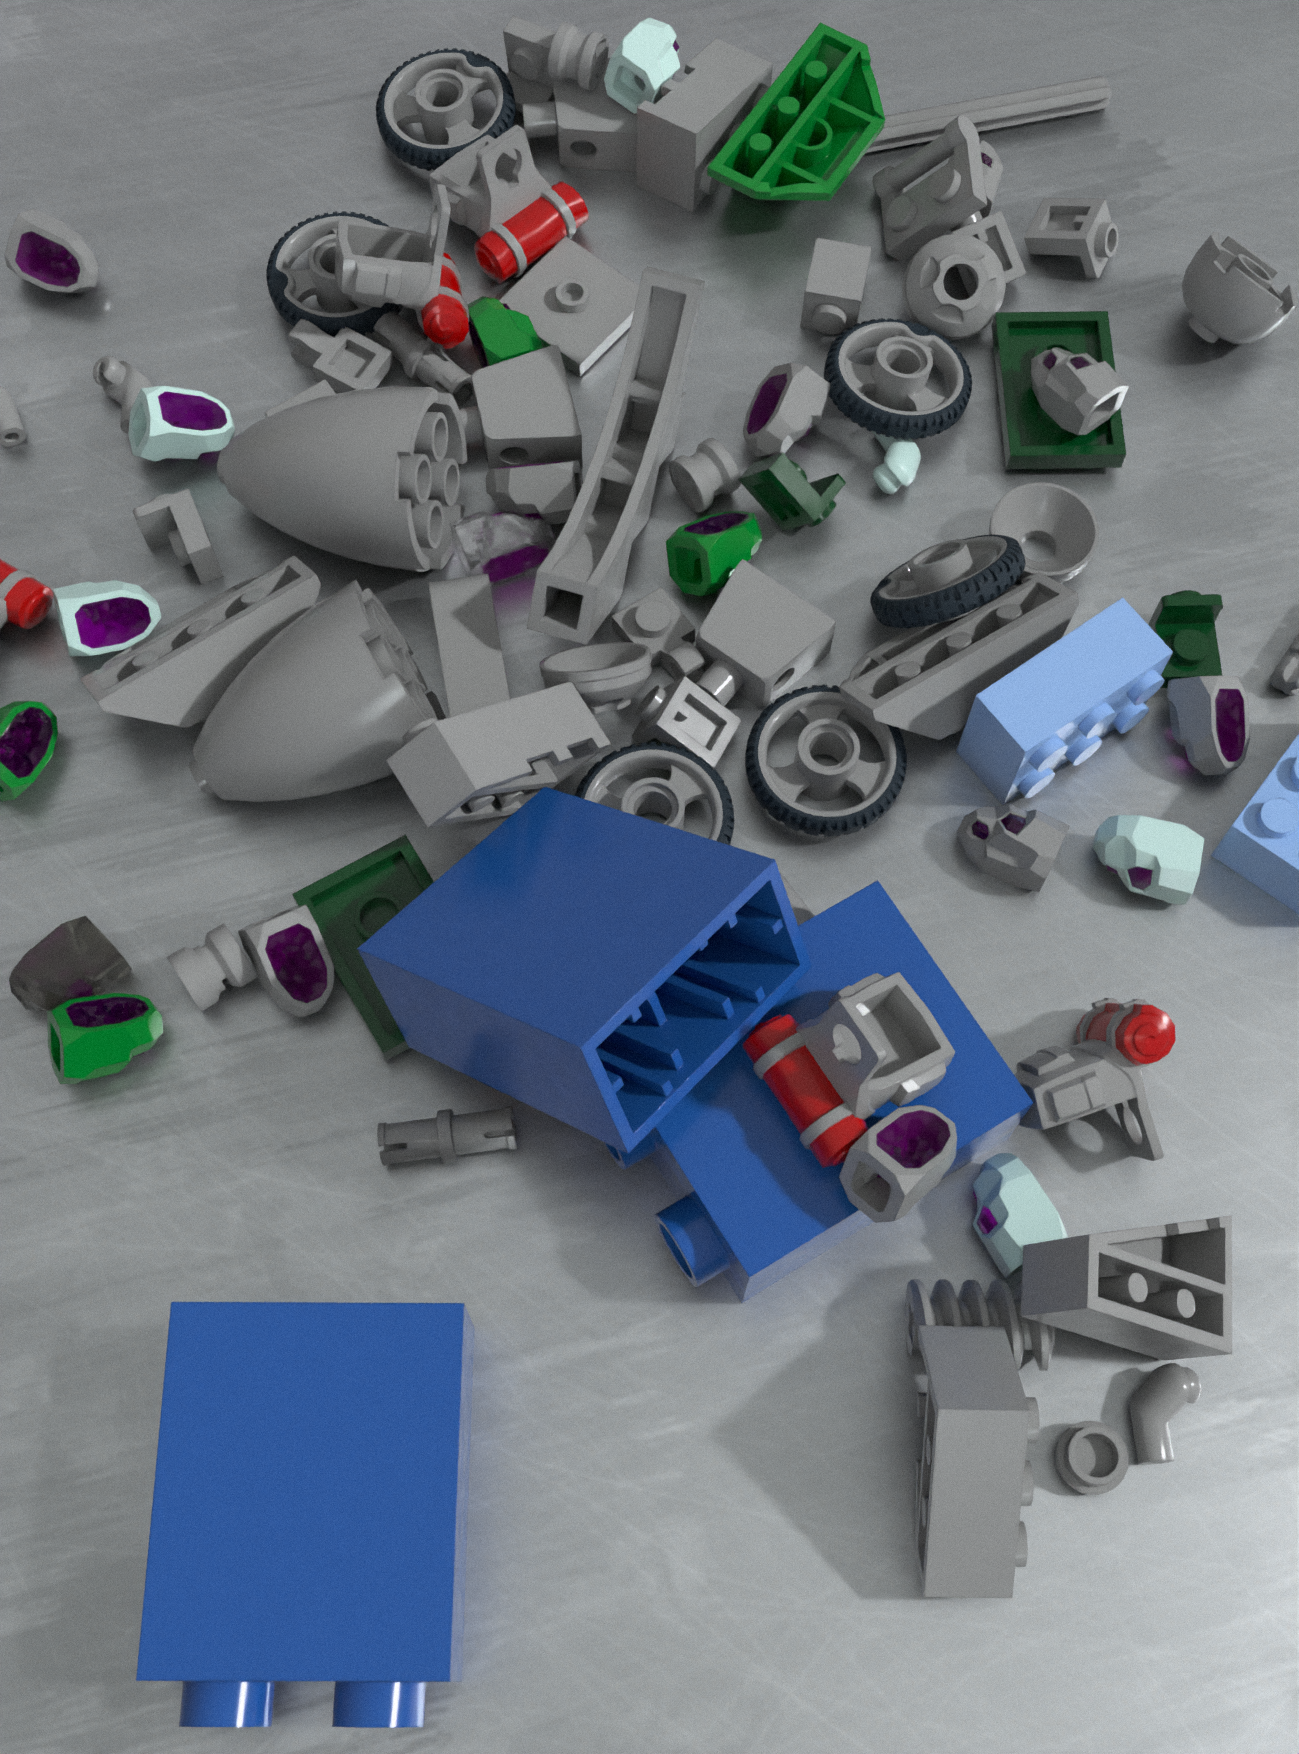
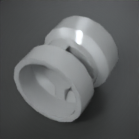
(212, 967)

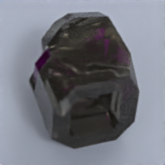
(66, 966)

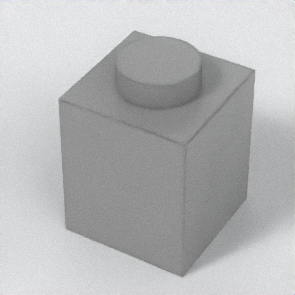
(835, 286)

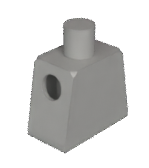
(588, 125)
(524, 411)
(759, 638)

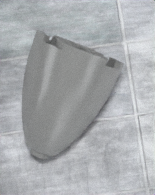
(357, 474)
(315, 707)

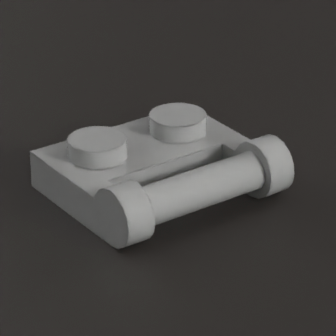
(940, 199)

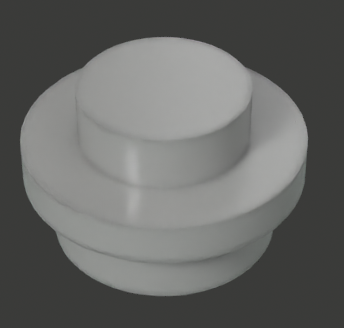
(1092, 1457)

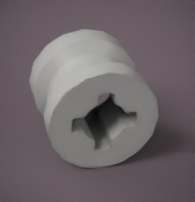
(578, 56)
(704, 475)

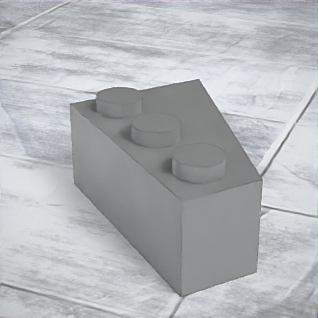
(696, 120)
(496, 755)
(1138, 1287)
(972, 1463)

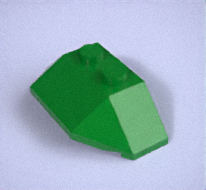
(807, 124)

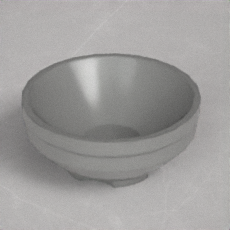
(925, 292)
(1053, 516)
(601, 672)

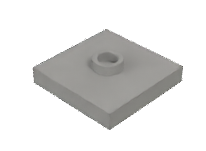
(575, 303)

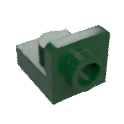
(787, 495)
(1188, 628)

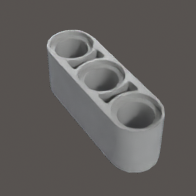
(468, 643)

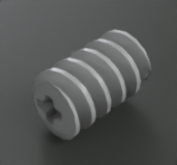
(975, 1309)

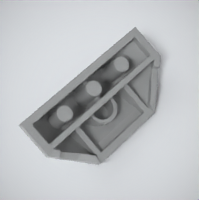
(190, 662)
(935, 671)

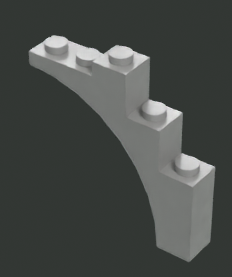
(590, 557)

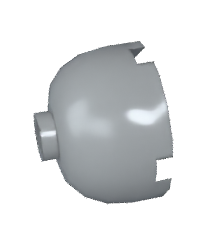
(1234, 293)

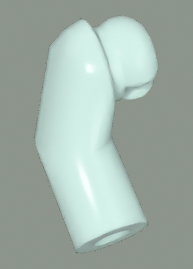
(900, 463)

